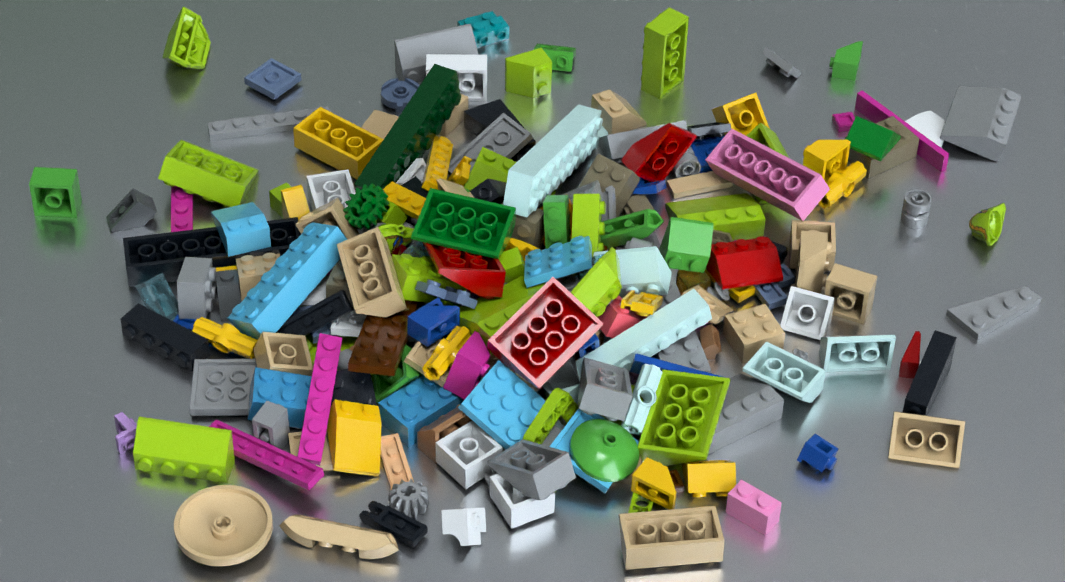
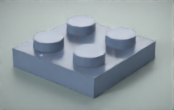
(272, 78)

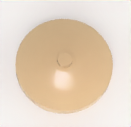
(223, 525)

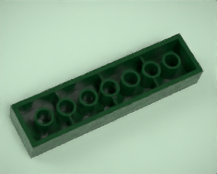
(414, 128)

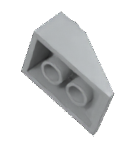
(604, 390)
(534, 468)

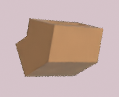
(710, 341)

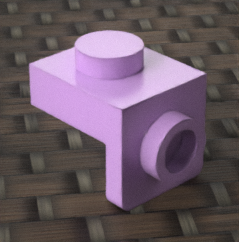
(126, 432)

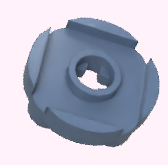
(398, 93)

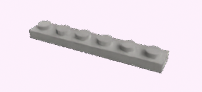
(257, 124)

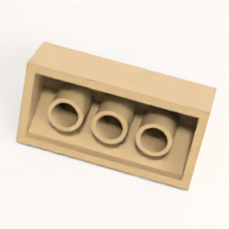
(371, 274)
(671, 537)

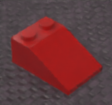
(658, 152)

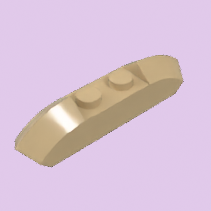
(369, 542)

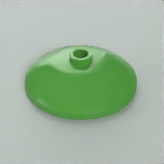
(598, 456)

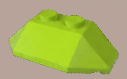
(187, 41)
(600, 283)

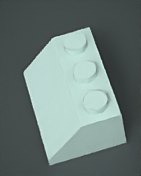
(642, 271)
(857, 353)
(786, 372)

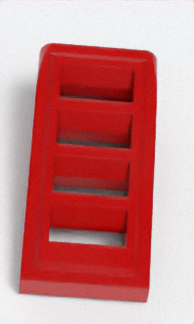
(911, 358)

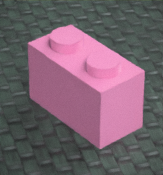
(753, 507)

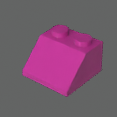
(468, 367)

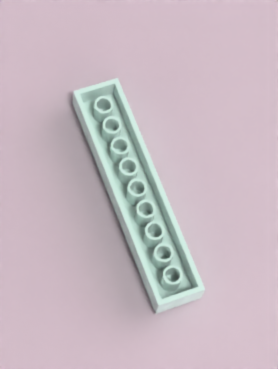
(552, 159)

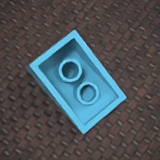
(242, 228)

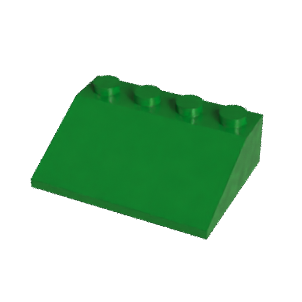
(465, 223)

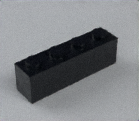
(164, 336)

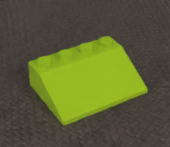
(207, 174)
(729, 213)
(494, 313)
(683, 417)

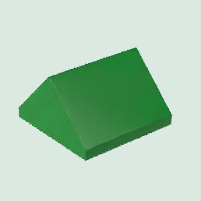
(871, 138)

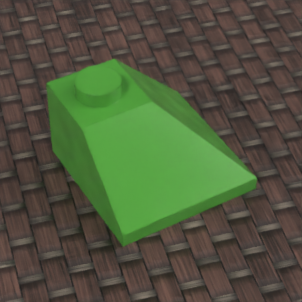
(387, 385)

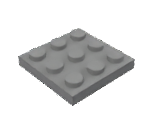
(221, 386)

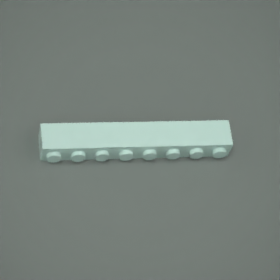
(648, 335)

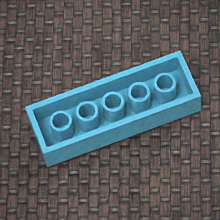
(288, 281)

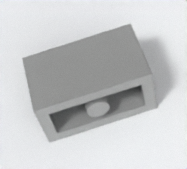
(272, 424)

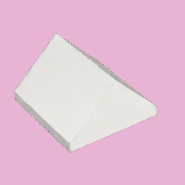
(807, 313)

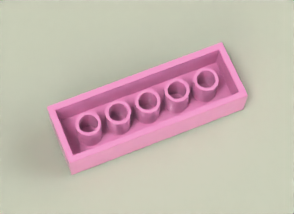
(767, 174)

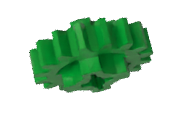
(366, 206)

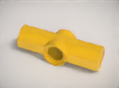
(843, 183)
(225, 337)
(445, 353)

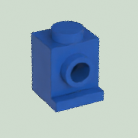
(818, 453)

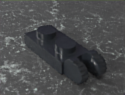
(394, 522)

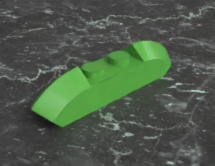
(632, 225)

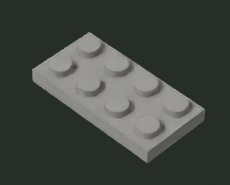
(501, 136)

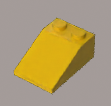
(355, 437)

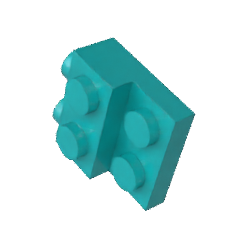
(487, 28)

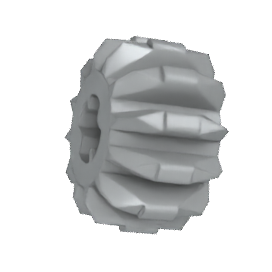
(409, 498)

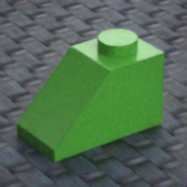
(846, 61)

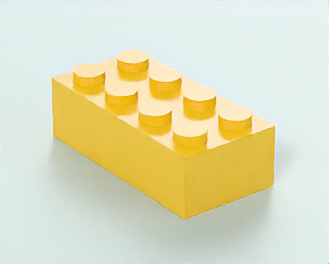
(336, 141)

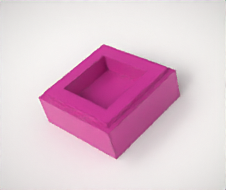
(843, 121)

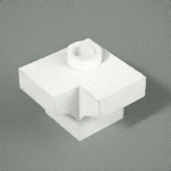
(464, 524)

